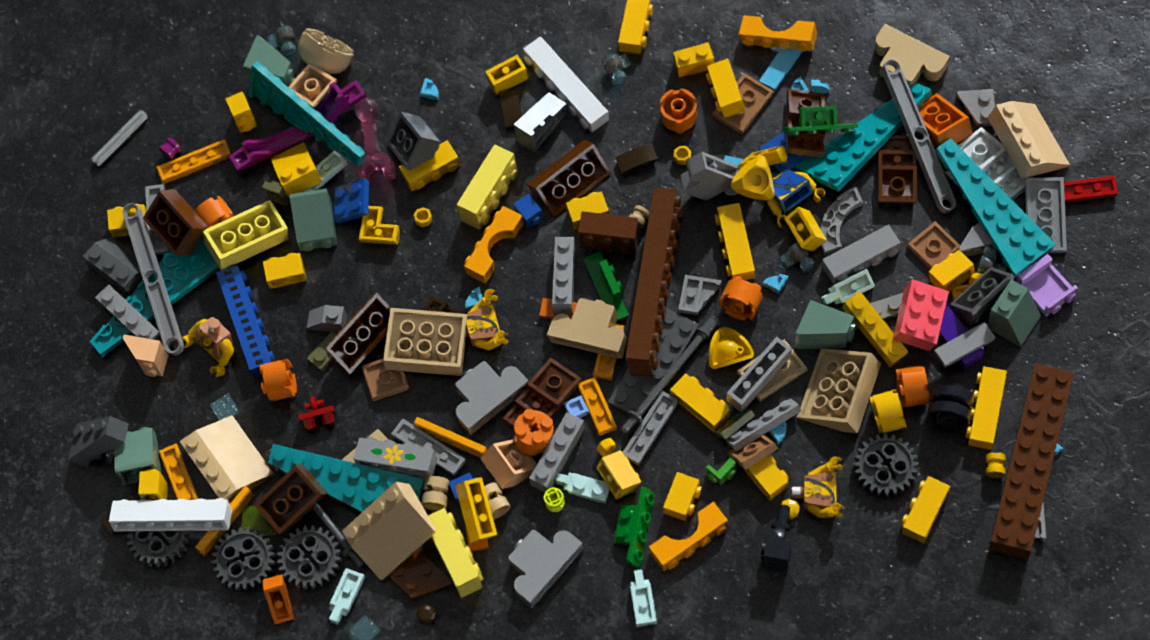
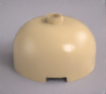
(324, 52)

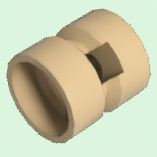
(435, 490)
(497, 503)

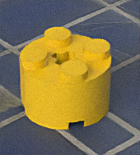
(888, 411)

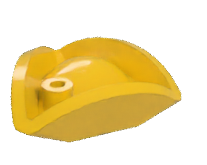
(754, 180)
(728, 348)

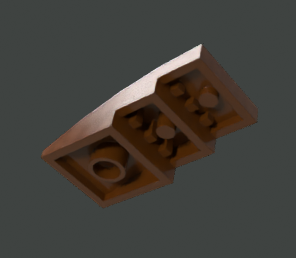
(803, 144)
(897, 171)
(545, 392)

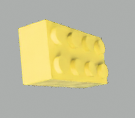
(487, 187)
(245, 235)
(455, 557)

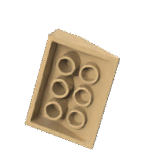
(1027, 138)
(425, 341)
(840, 389)
(226, 458)
(390, 529)

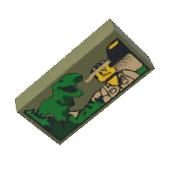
(734, 423)

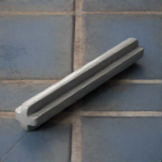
(119, 138)

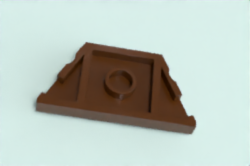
(419, 576)

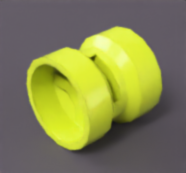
(556, 503)

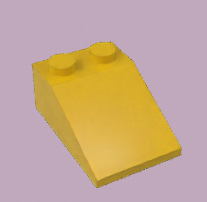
(296, 170)

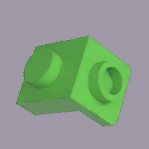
(726, 472)

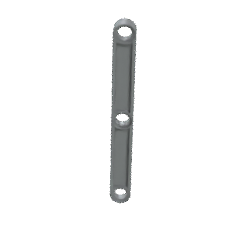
(923, 148)
(156, 291)

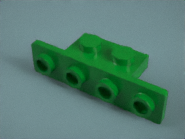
(819, 118)
(605, 283)
(634, 525)

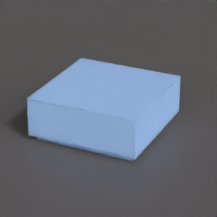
(576, 407)

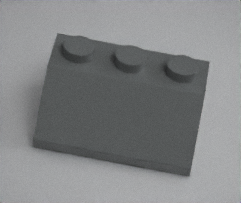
(412, 141)
(115, 264)
(981, 295)

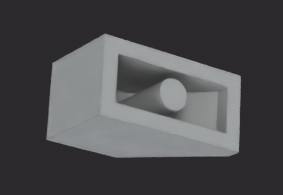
(975, 241)
(327, 318)

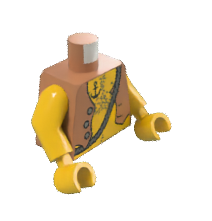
(483, 324)
(214, 340)
(820, 490)

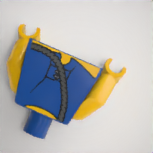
(790, 190)

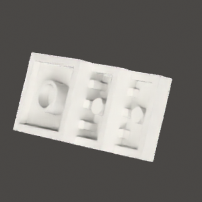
(994, 161)

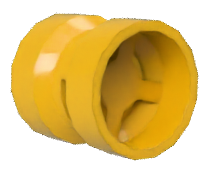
(995, 465)

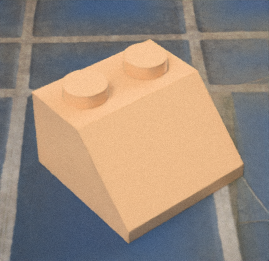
(312, 85)
(148, 353)
(508, 463)

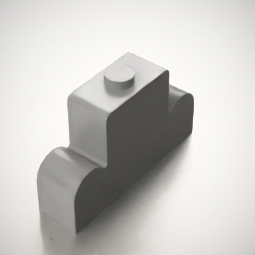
(708, 176)
(487, 394)
(542, 562)

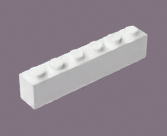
(565, 84)
(170, 515)

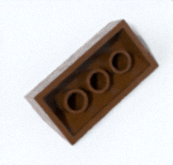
(569, 177)
(359, 335)

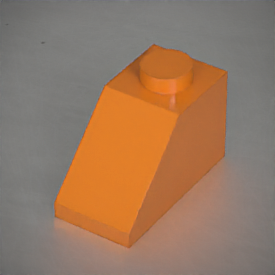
(278, 599)

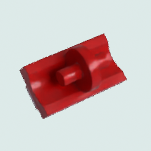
(308, 417)

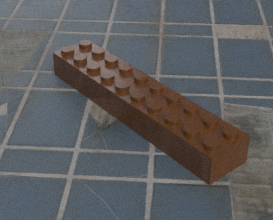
(653, 282)
(1031, 461)

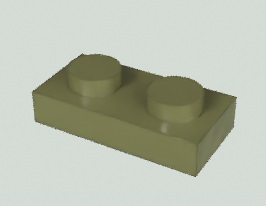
(276, 192)
(319, 357)

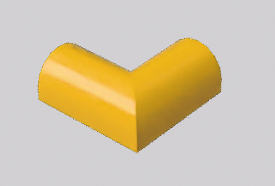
(773, 155)
(374, 232)

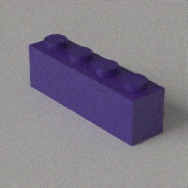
(952, 328)

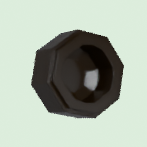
(426, 614)

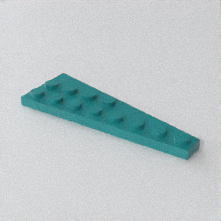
(299, 113)
(853, 149)
(1007, 225)
(180, 277)
(343, 480)

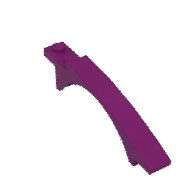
(332, 105)

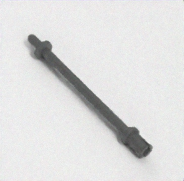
(703, 333)
(348, 550)

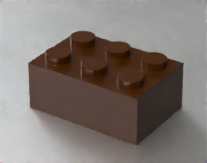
(175, 222)
(608, 233)
(290, 499)

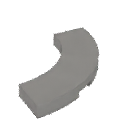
(835, 216)

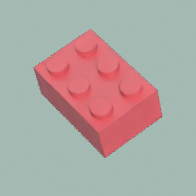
(920, 315)

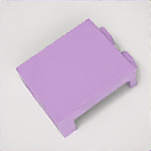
(1047, 286)

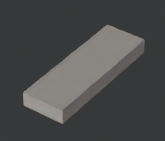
(964, 344)

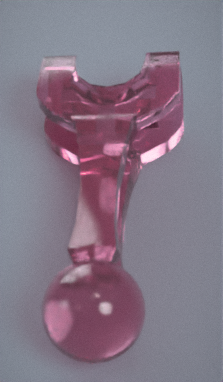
(374, 159)

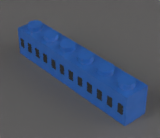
(244, 318)

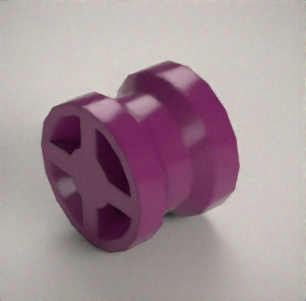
(170, 148)

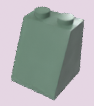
(271, 58)
(313, 219)
(1014, 314)
(824, 328)
(136, 455)

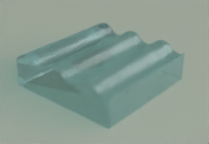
(224, 407)
(364, 629)

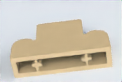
(911, 54)
(590, 329)

